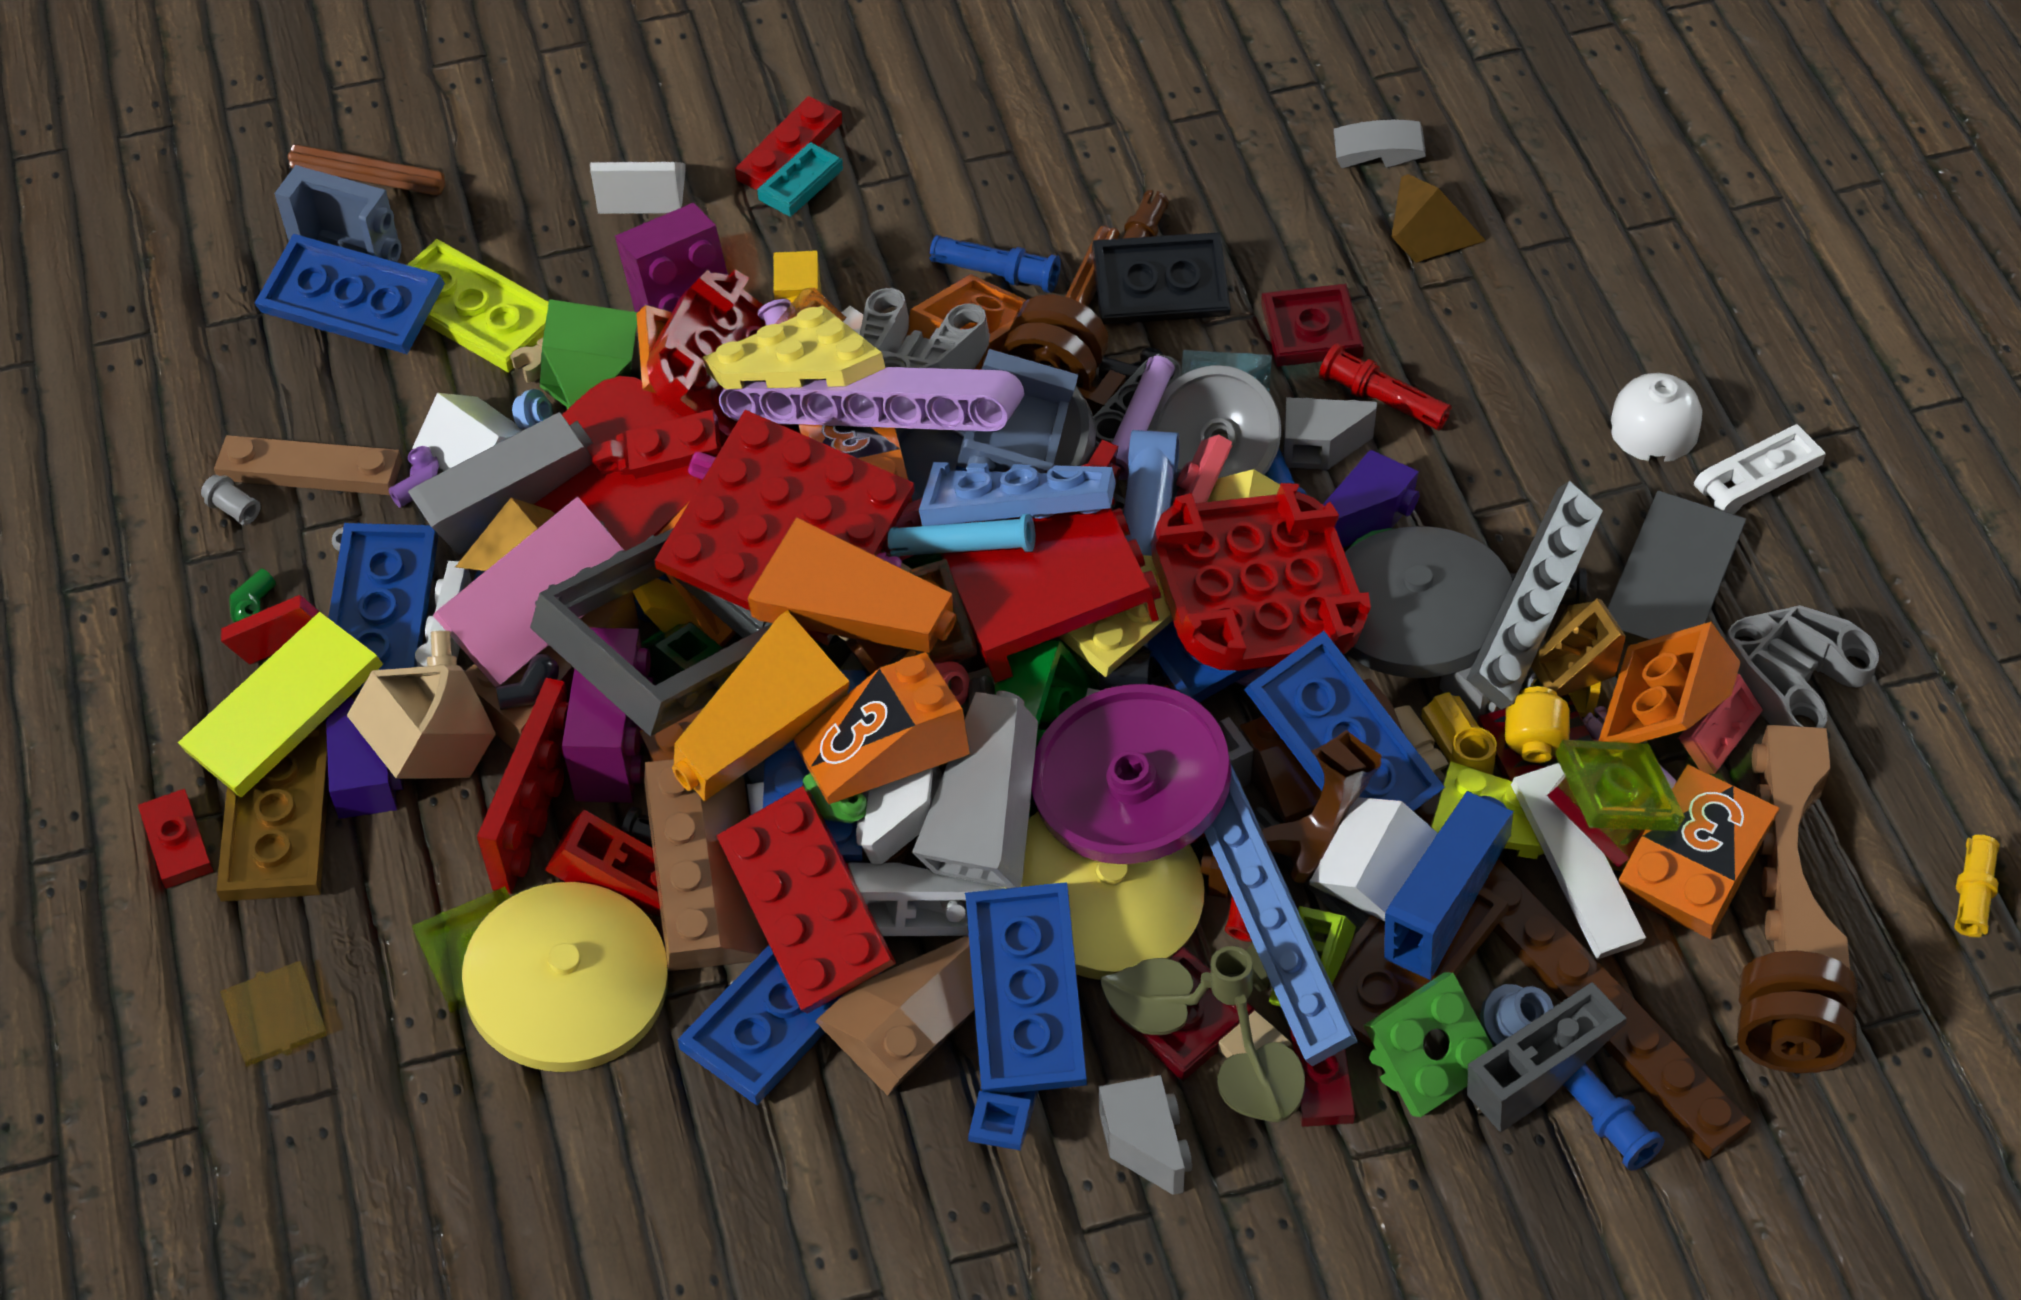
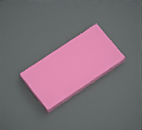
(497, 609)

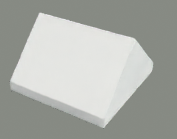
(638, 186)
(462, 428)
(1373, 854)

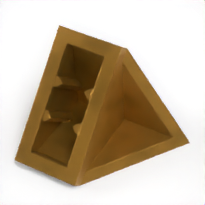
(1429, 222)
(504, 533)
(1580, 649)

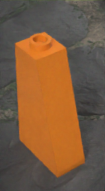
(850, 593)

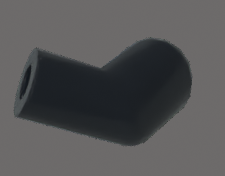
(527, 691)

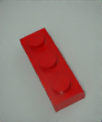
(807, 123)

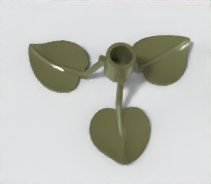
(1155, 1001)

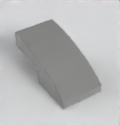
(1390, 139)

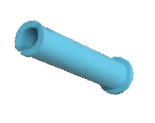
(963, 537)

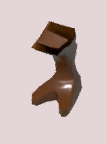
(1346, 771)

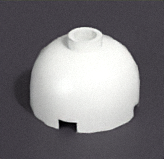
(1656, 417)

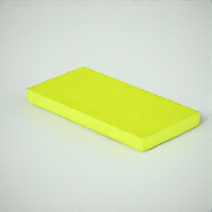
(481, 306)
(280, 704)

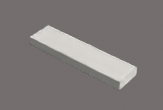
(1579, 868)

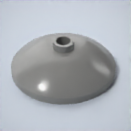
(1218, 402)

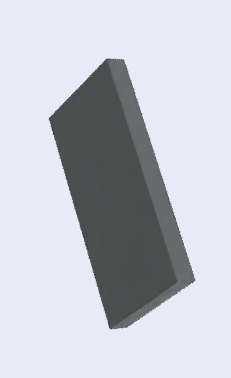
(1674, 568)

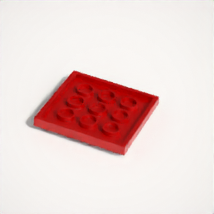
(755, 494)

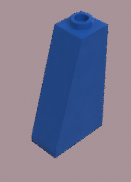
(1445, 884)

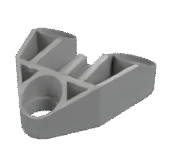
(946, 349)
(1787, 652)

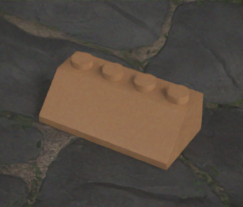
(698, 892)

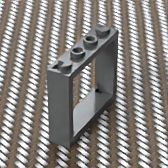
(647, 705)

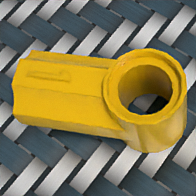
(1459, 733)

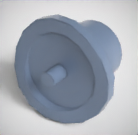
(1511, 1009)

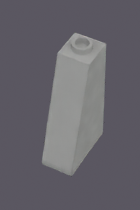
(523, 467)
(984, 798)

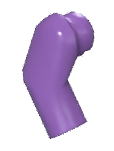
(423, 468)

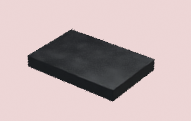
(1161, 278)

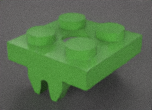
(1400, 1050)

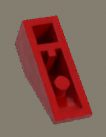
(607, 857)

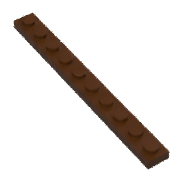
(1641, 1044)

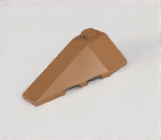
(903, 1013)

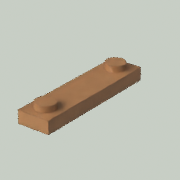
(308, 465)

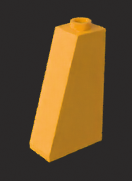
(758, 709)

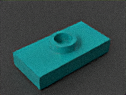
(800, 179)

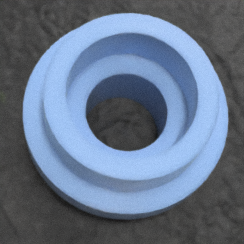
(531, 408)

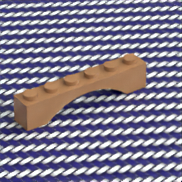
(1793, 775)

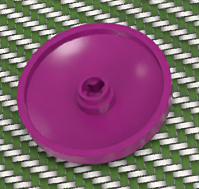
(1131, 774)

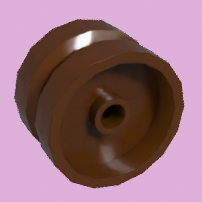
(1059, 335)
(1797, 1012)

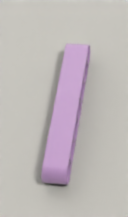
(888, 400)

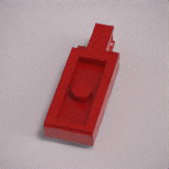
(659, 446)

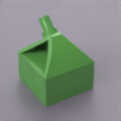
(584, 348)

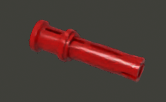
(1367, 379)

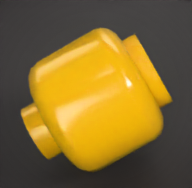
(1537, 723)

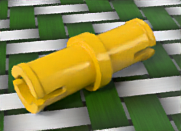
(1977, 886)

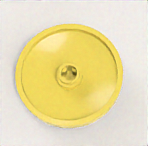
(1119, 909)
(565, 976)

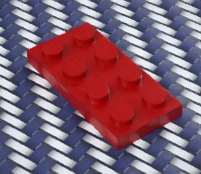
(526, 789)
(805, 899)

